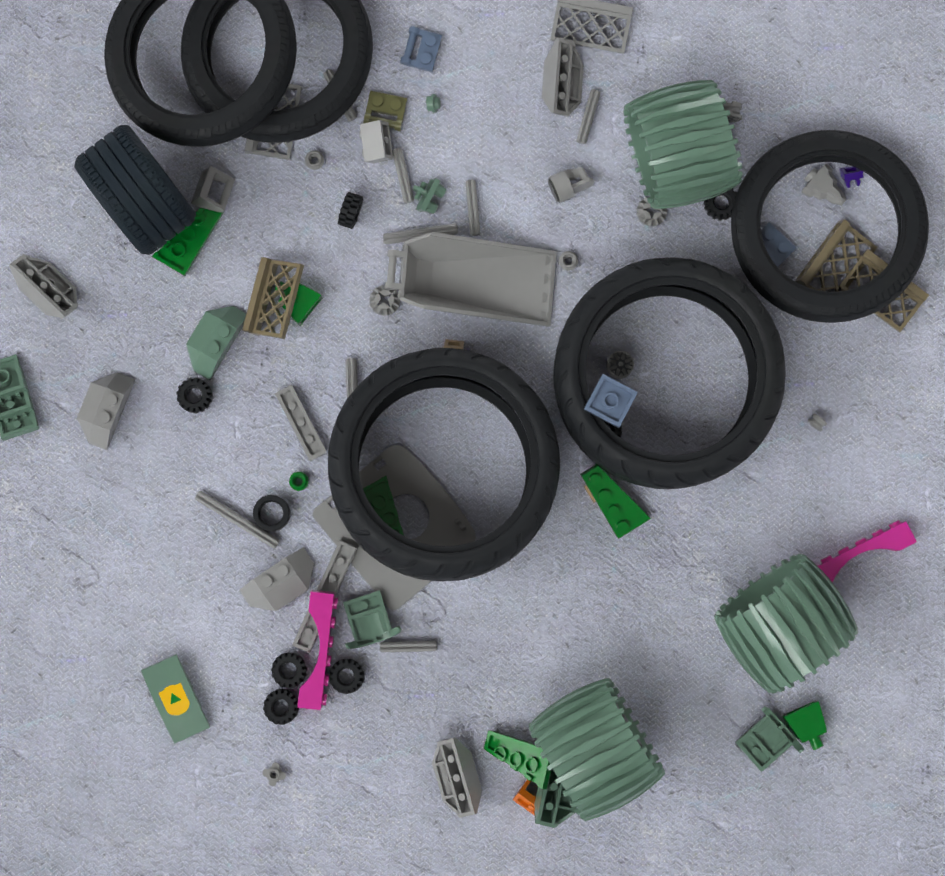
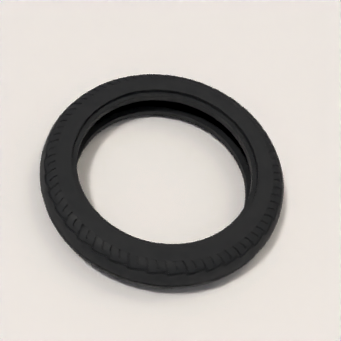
(293, 122)
(211, 127)
(850, 150)

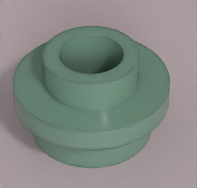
(433, 103)

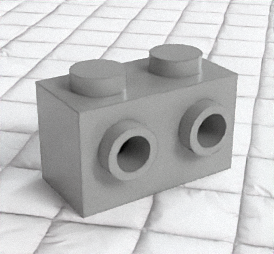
(376, 141)

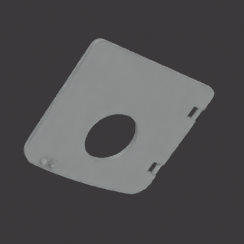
(445, 527)

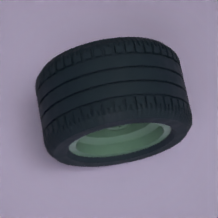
(134, 190)

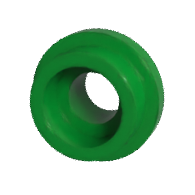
(294, 476)

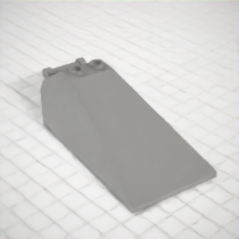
(475, 278)

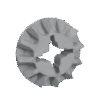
(645, 216)
(384, 309)

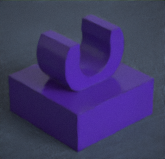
(851, 173)

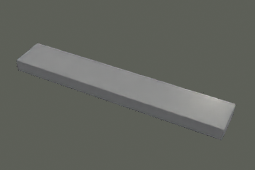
(330, 582)

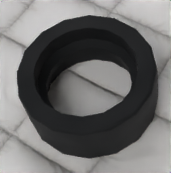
(257, 510)

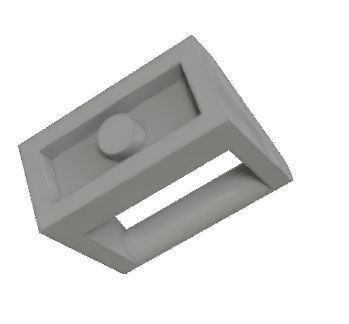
(200, 195)

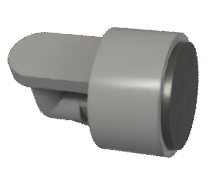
(561, 186)

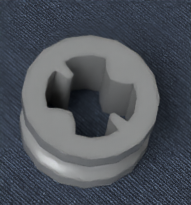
(817, 422)

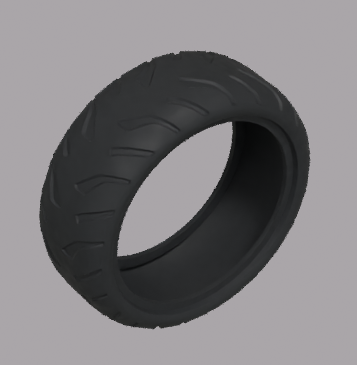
(727, 299)
(460, 371)

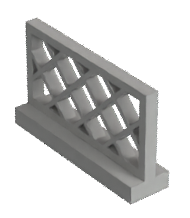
(598, 8)
(251, 145)

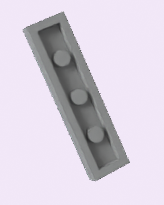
(301, 423)

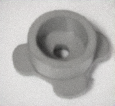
(274, 779)

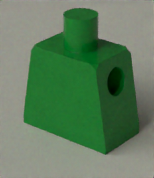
(304, 304)
(807, 723)

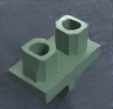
(425, 203)

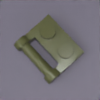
(387, 105)

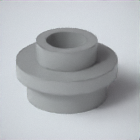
(314, 154)
(572, 256)

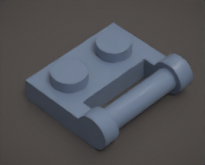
(427, 51)

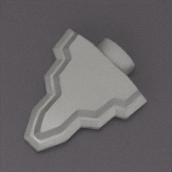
(823, 186)

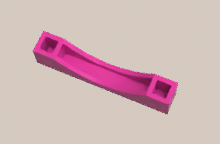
(894, 539)
(321, 609)

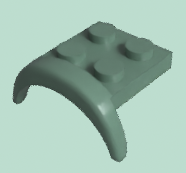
(368, 620)
(767, 740)

